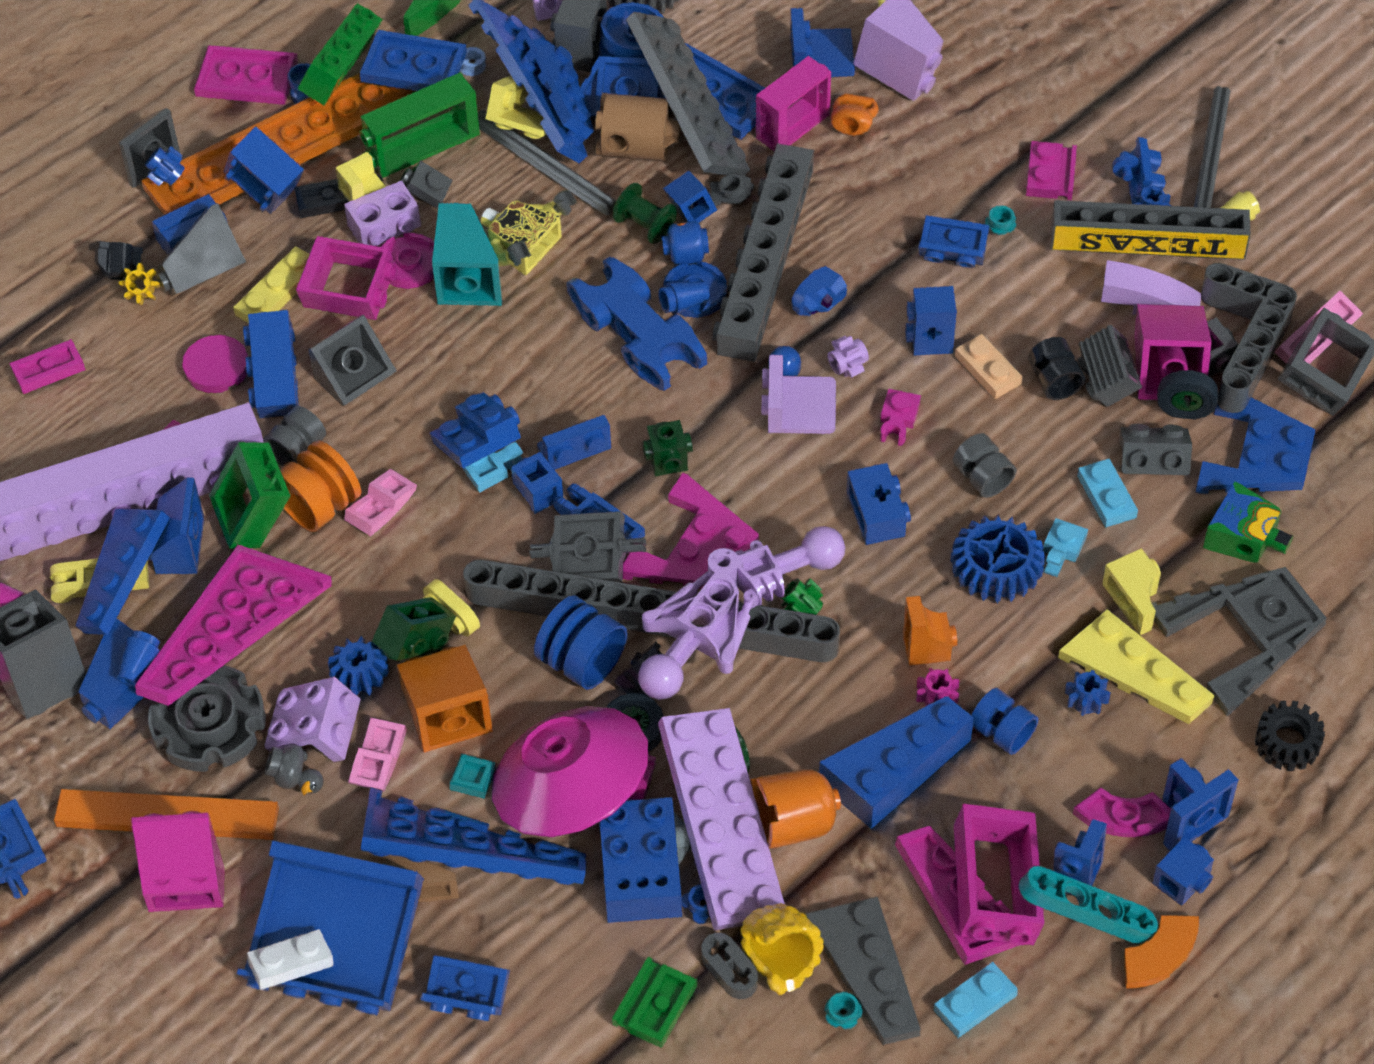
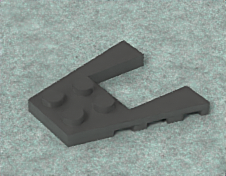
(1270, 610)

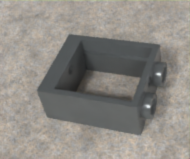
(1303, 376)

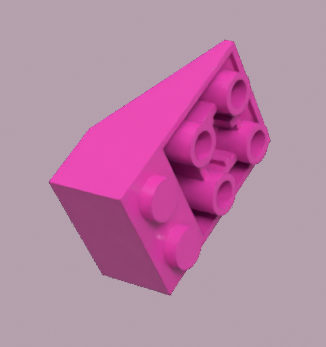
(179, 861)

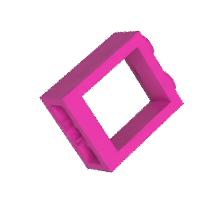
(785, 125)
(319, 264)

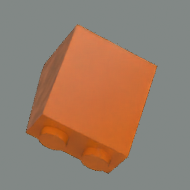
(445, 697)

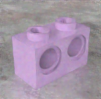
(382, 214)

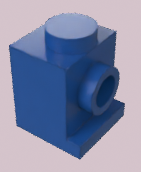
(537, 482)

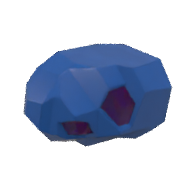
(819, 292)

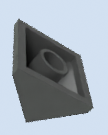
(350, 361)

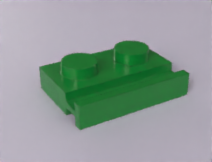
(654, 1002)

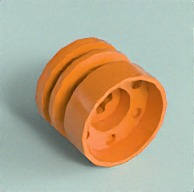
(318, 486)

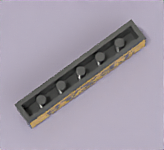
(1150, 229)

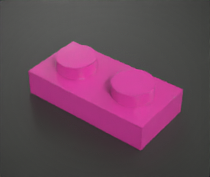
(47, 366)

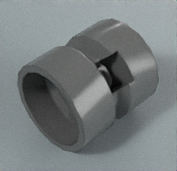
(294, 434)
(984, 465)

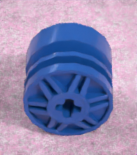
(580, 642)

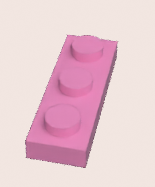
(1338, 304)

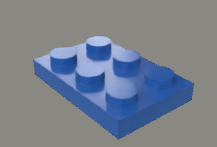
(410, 60)

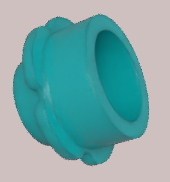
(1001, 220)
(847, 1002)

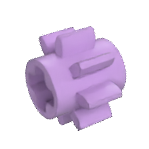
(848, 356)

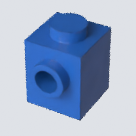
(690, 198)
(1184, 871)

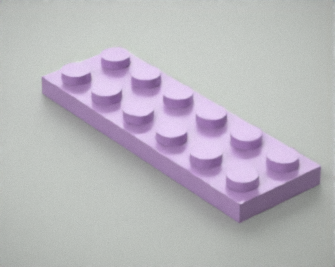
(720, 815)

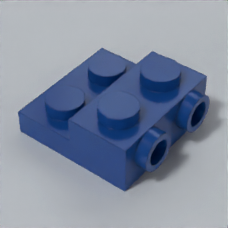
(478, 431)

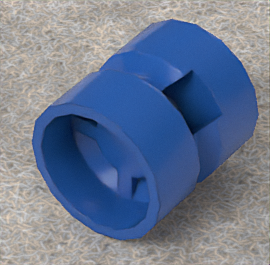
(1008, 724)

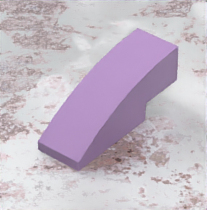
(1138, 285)

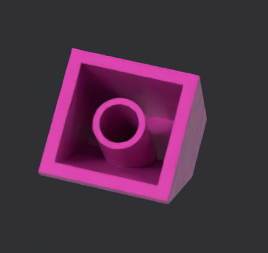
(1169, 341)

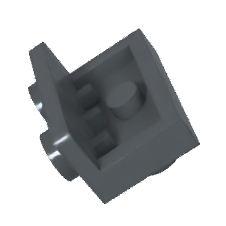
(1155, 450)

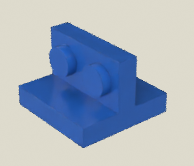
(1193, 803)

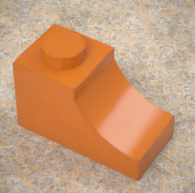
(927, 634)

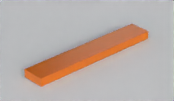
(115, 812)

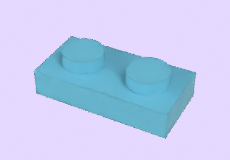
(1107, 493)
(975, 999)

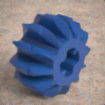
(359, 665)

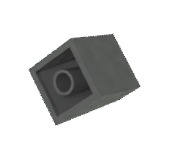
(37, 655)

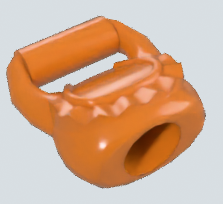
(853, 114)

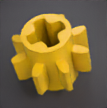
(147, 279)

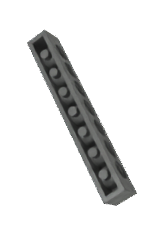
(764, 253)

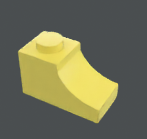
(1131, 584)

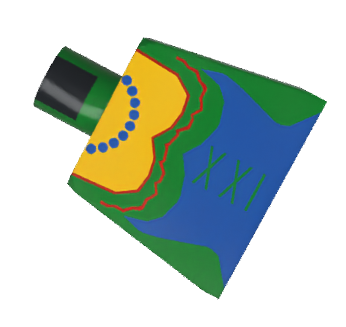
(1246, 526)

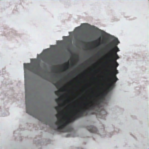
(1108, 366)

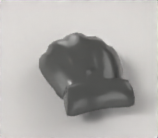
(731, 189)

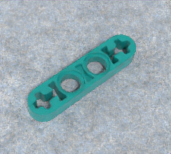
(1048, 889)

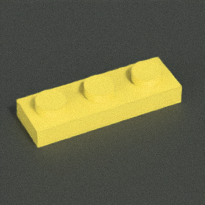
(275, 288)

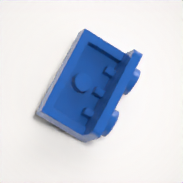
(953, 241)
(576, 442)
(466, 986)

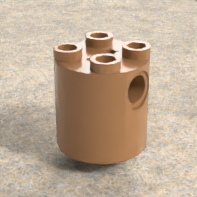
(636, 127)

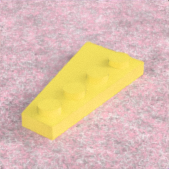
(1136, 667)

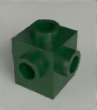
(667, 447)

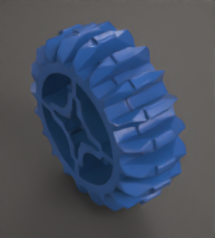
(980, 548)

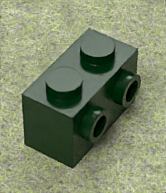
(413, 628)

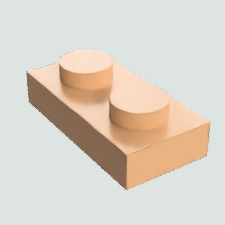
(988, 366)

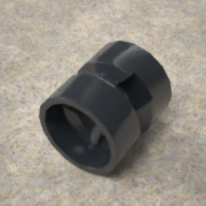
(1056, 368)

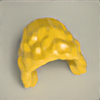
(781, 945)

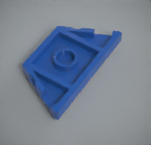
(619, 76)

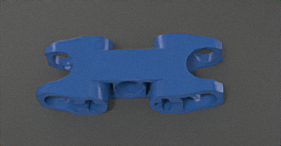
(648, 337)

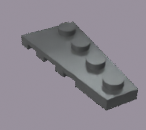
(868, 965)

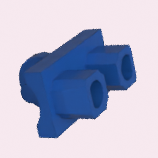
(1138, 167)

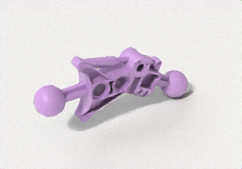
(756, 575)

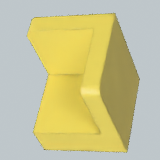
(357, 177)

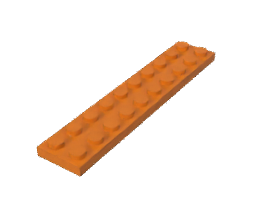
(299, 131)

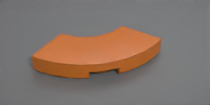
(1163, 953)

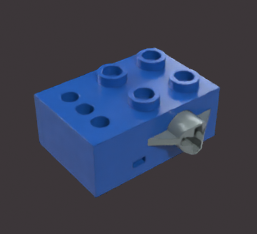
(642, 860)

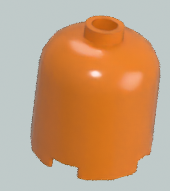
(795, 806)

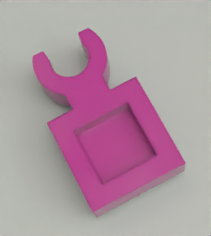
(898, 414)

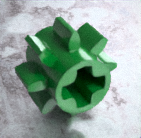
(802, 597)

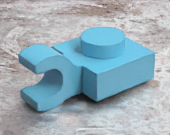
(493, 467)
(1063, 543)

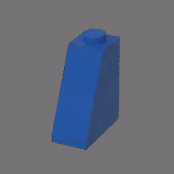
(101, 692)

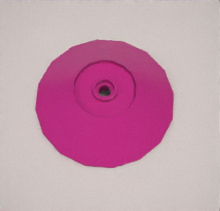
(570, 771)

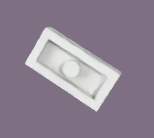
(290, 959)

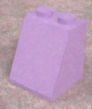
(900, 48)

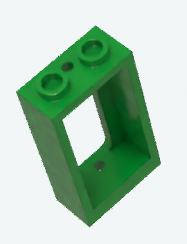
(426, 138)

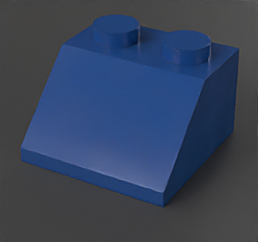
(181, 539)

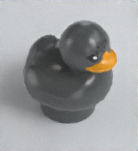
(287, 767)

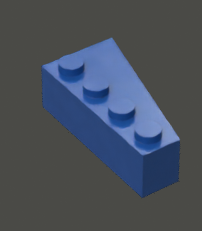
(897, 760)

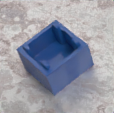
(263, 170)

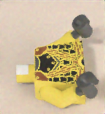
(526, 231)

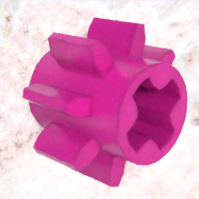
(936, 686)

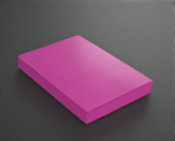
(245, 75)

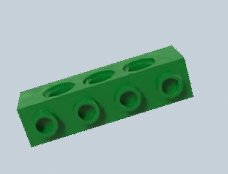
(340, 54)

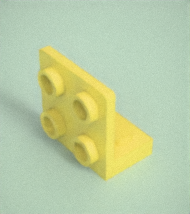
(506, 109)

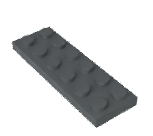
(688, 94)

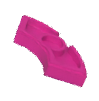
(1124, 815)

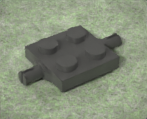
(589, 545)

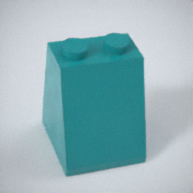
(464, 259)

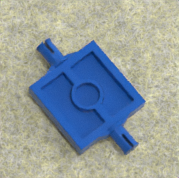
(17, 847)

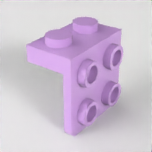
(797, 402)
(316, 715)

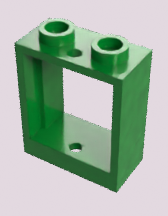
(244, 469)

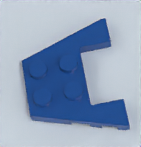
(1272, 455)

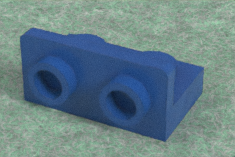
(1085, 858)

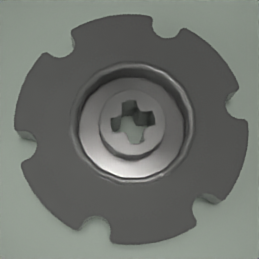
(210, 722)

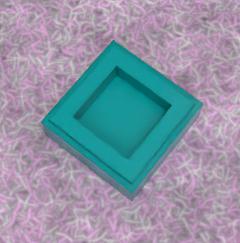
(472, 776)

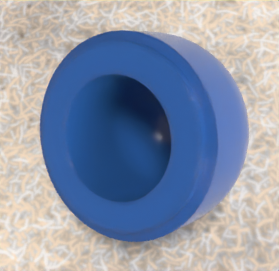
(791, 360)

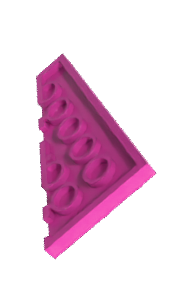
(233, 612)

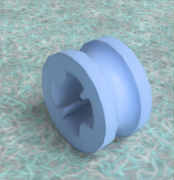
(476, 68)

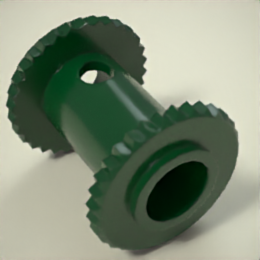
(644, 213)

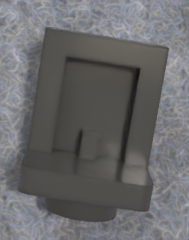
(426, 183)
(1222, 347)

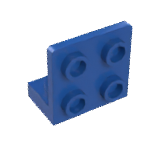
(825, 46)

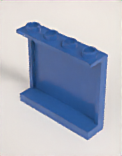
(361, 912)

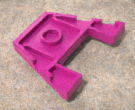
(709, 530)

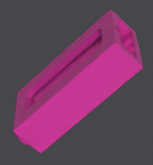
(1019, 834)

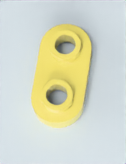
(466, 620)

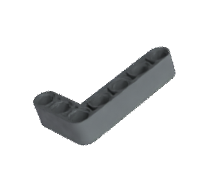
(1270, 311)

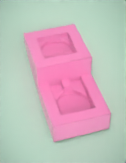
(383, 501)
(378, 755)

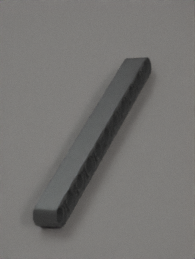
(635, 600)

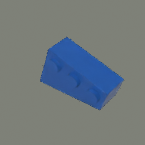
(271, 363)

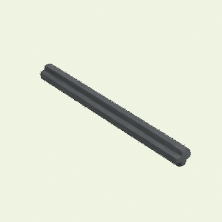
(1212, 147)
(548, 165)

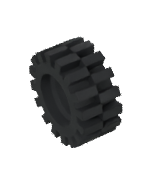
(1285, 752)

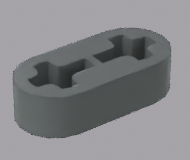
(735, 960)

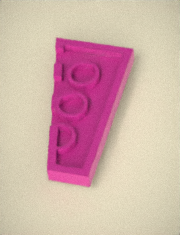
(934, 869)

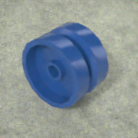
(615, 33)

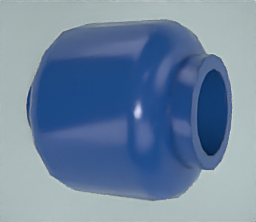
(685, 243)

